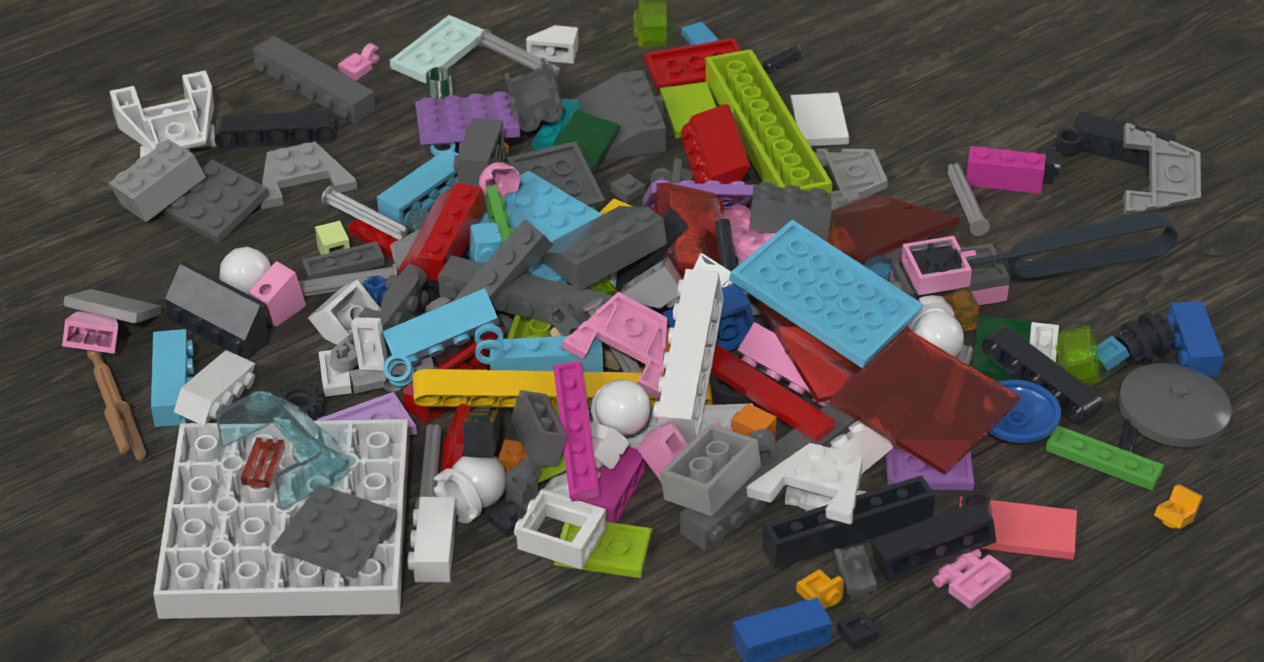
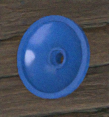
(1032, 418)

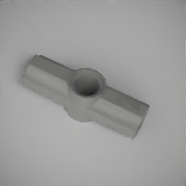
(374, 379)

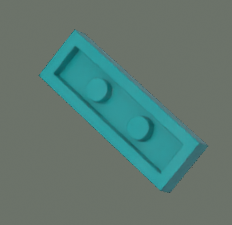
(551, 131)

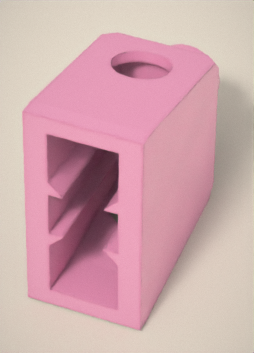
(280, 294)
(90, 332)

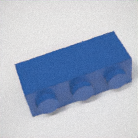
(1195, 338)
(782, 631)

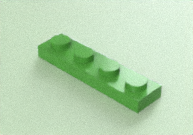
(496, 212)
(1105, 458)

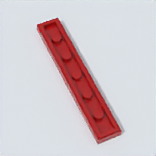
(770, 395)

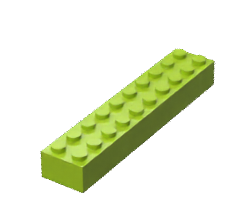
(764, 122)

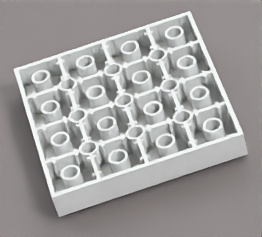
(223, 533)

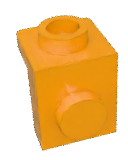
(1180, 508)
(821, 586)

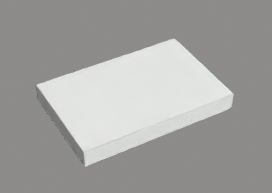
(820, 118)

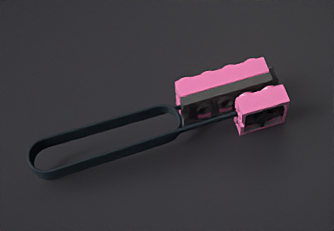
(943, 266)

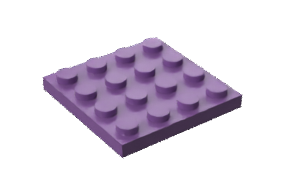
(448, 117)

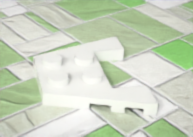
(817, 471)

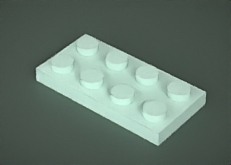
(437, 48)

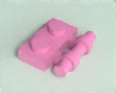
(976, 583)

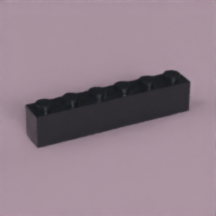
(873, 515)

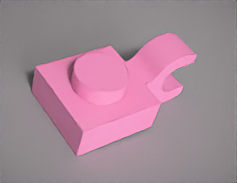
(358, 65)

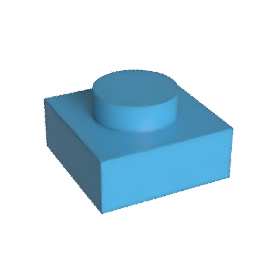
(1111, 353)

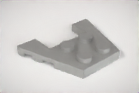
(299, 166)
(854, 173)
(1172, 173)

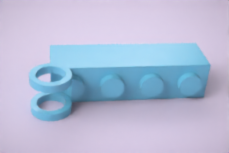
(420, 187)
(435, 331)
(533, 353)
(169, 373)

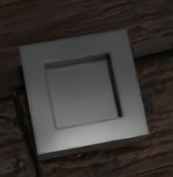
(627, 188)

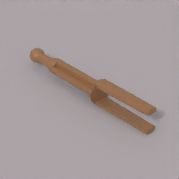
(117, 411)

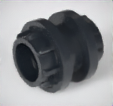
(1148, 337)

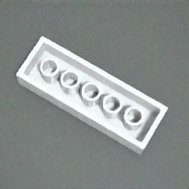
(690, 353)

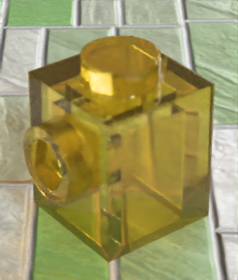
(964, 307)

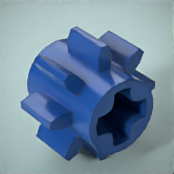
(376, 288)

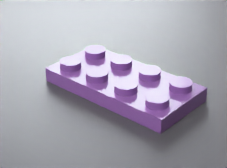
(733, 194)

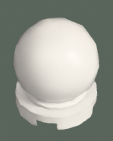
(243, 268)
(938, 325)
(621, 406)
(473, 483)

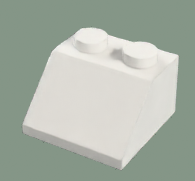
(336, 314)

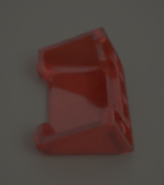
(700, 212)

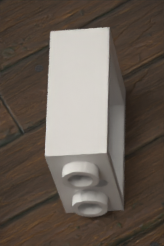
(587, 516)

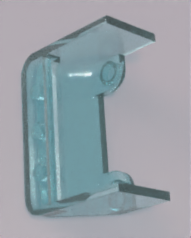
(316, 454)

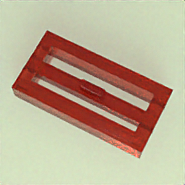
(267, 446)

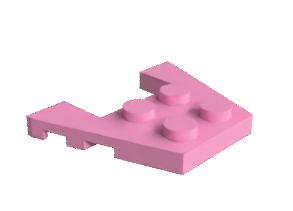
(631, 330)

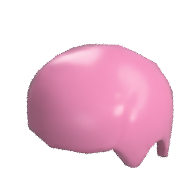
(500, 175)

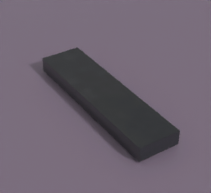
(674, 228)

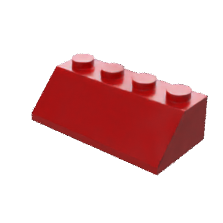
(715, 146)
(446, 229)
(462, 359)

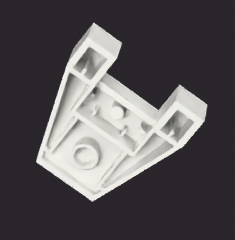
(181, 121)

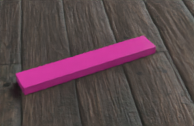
(575, 421)

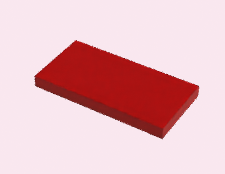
(686, 63)

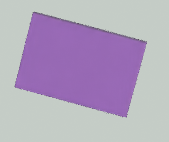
(904, 466)

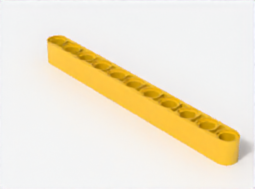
(502, 387)

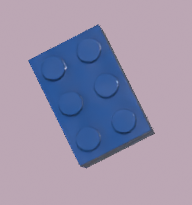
(734, 321)

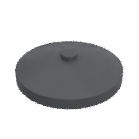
(1174, 405)

